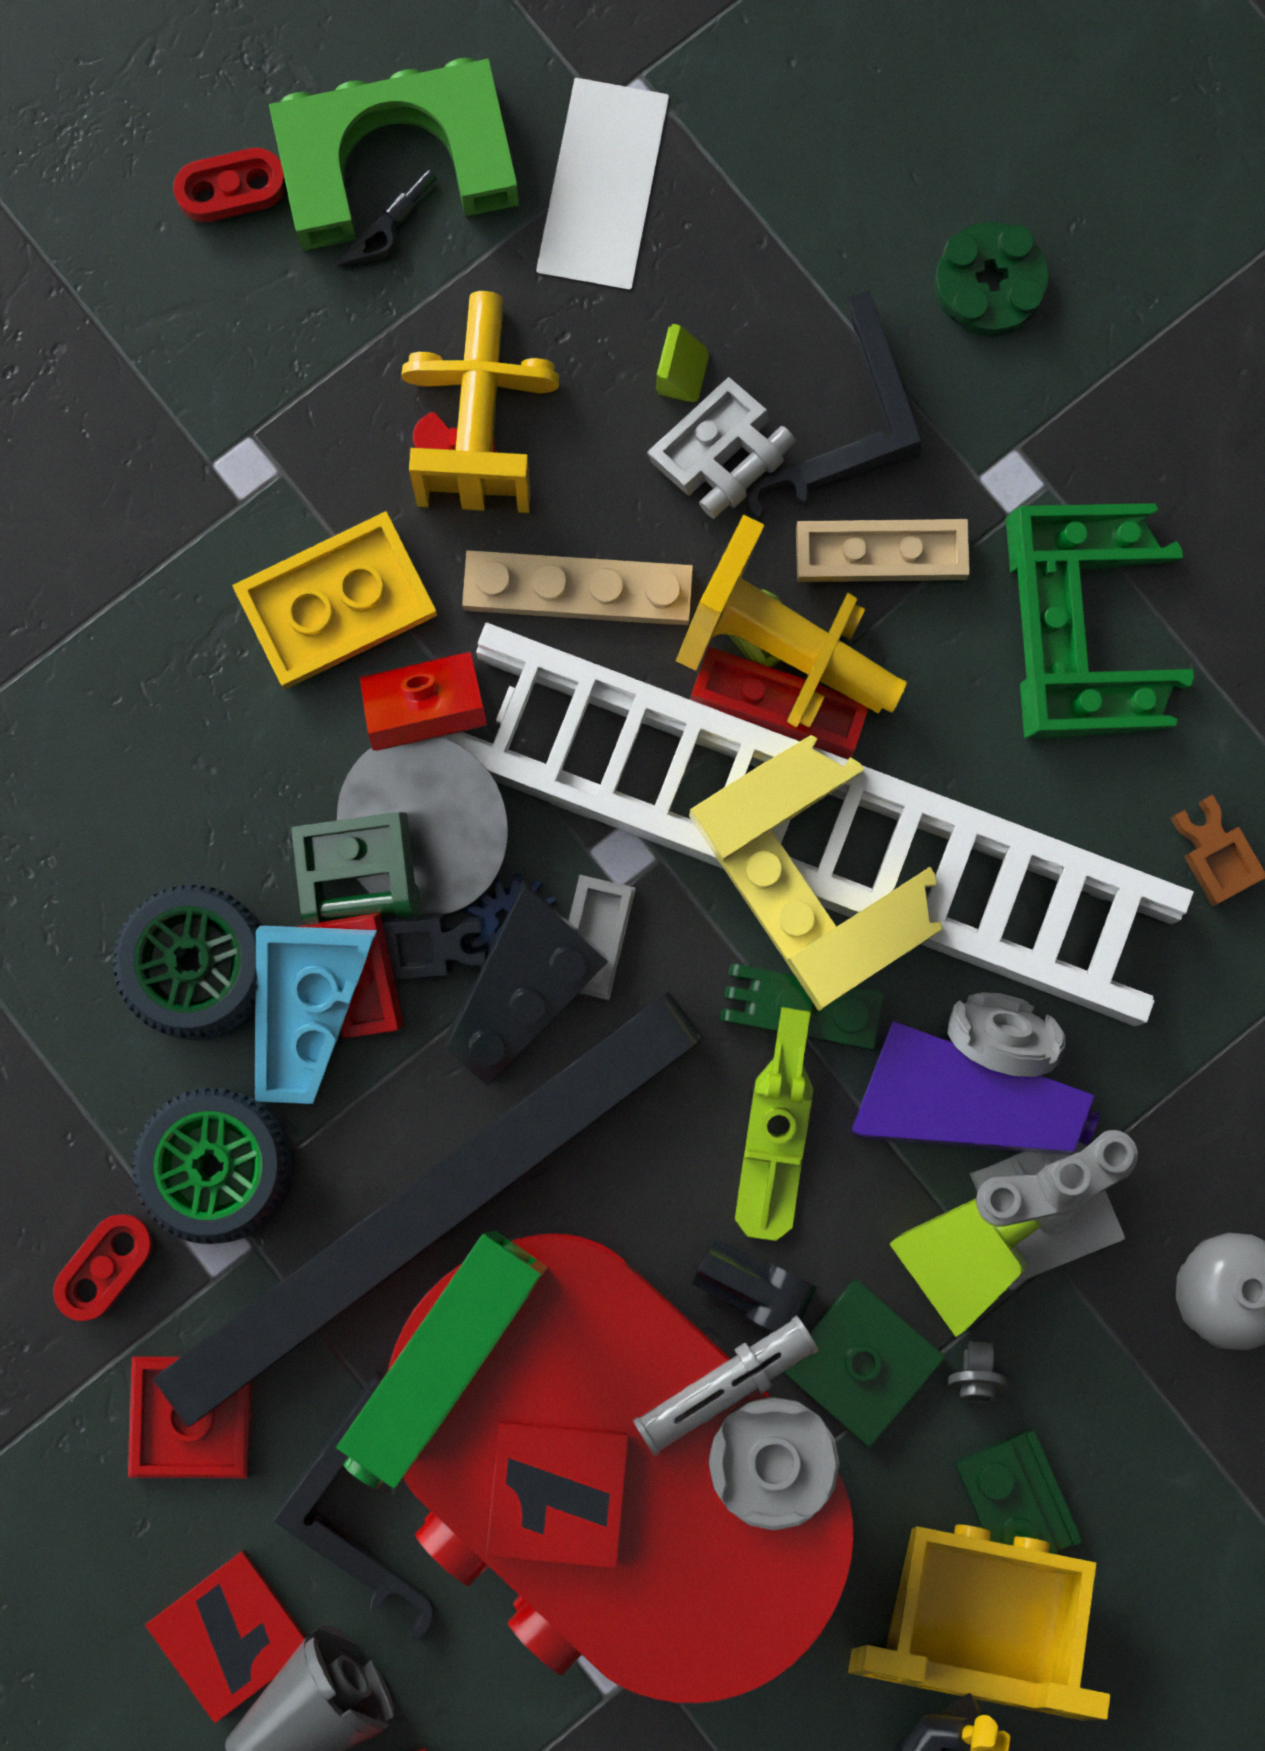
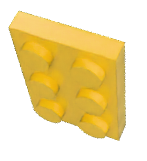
(334, 600)

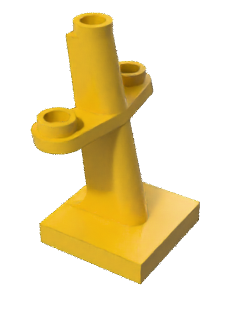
(473, 466)
(743, 610)

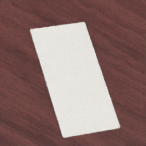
(602, 183)

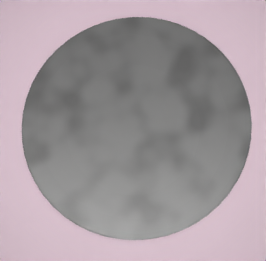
(452, 817)

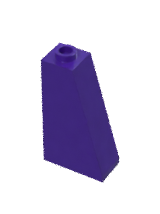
(940, 1097)

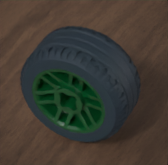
(156, 976)

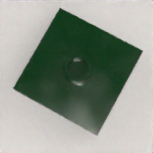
(864, 1362)

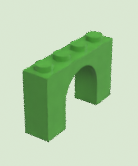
(449, 102)

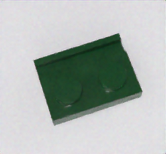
(1017, 1493)

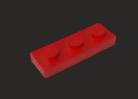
(768, 696)

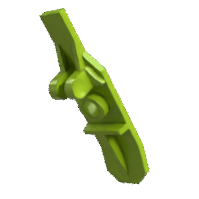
(771, 1160)

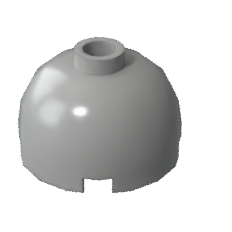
(1224, 1291)

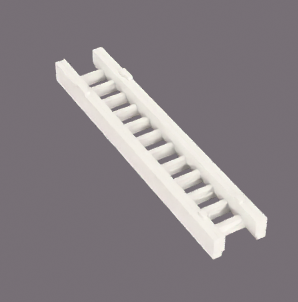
(909, 804)

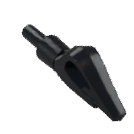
(385, 225)

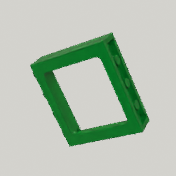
(439, 1360)

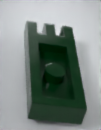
(846, 1021)

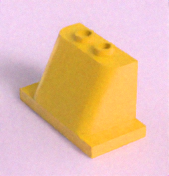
(990, 1624)

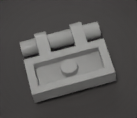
(710, 437)

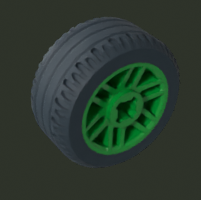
(185, 1195)

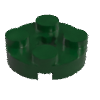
(1008, 251)

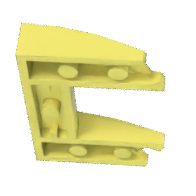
(739, 832)

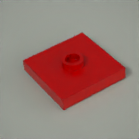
(422, 701)

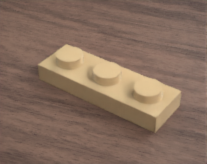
(882, 550)

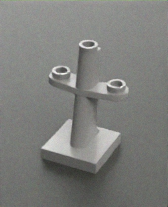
(1062, 1194)

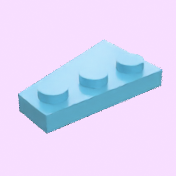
(302, 1004)

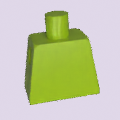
(963, 1261)

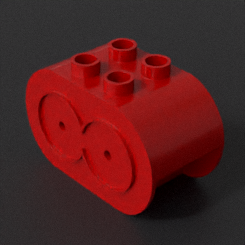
(696, 1592)

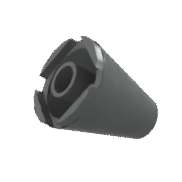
(317, 1701)

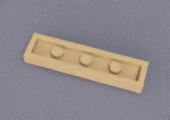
(577, 588)

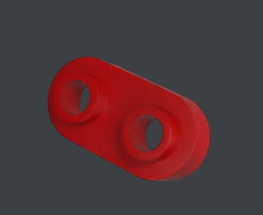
(230, 181)
(104, 1266)

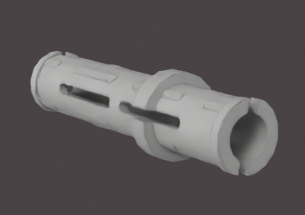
(788, 1343)

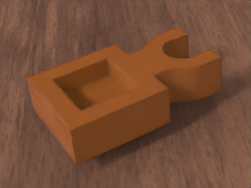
(1221, 860)

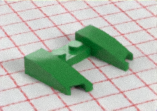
(1047, 552)

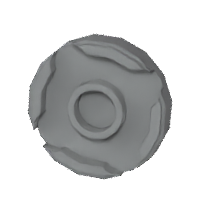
(1006, 1035)
(773, 1463)

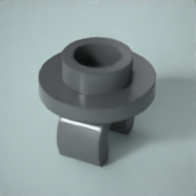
(977, 1381)

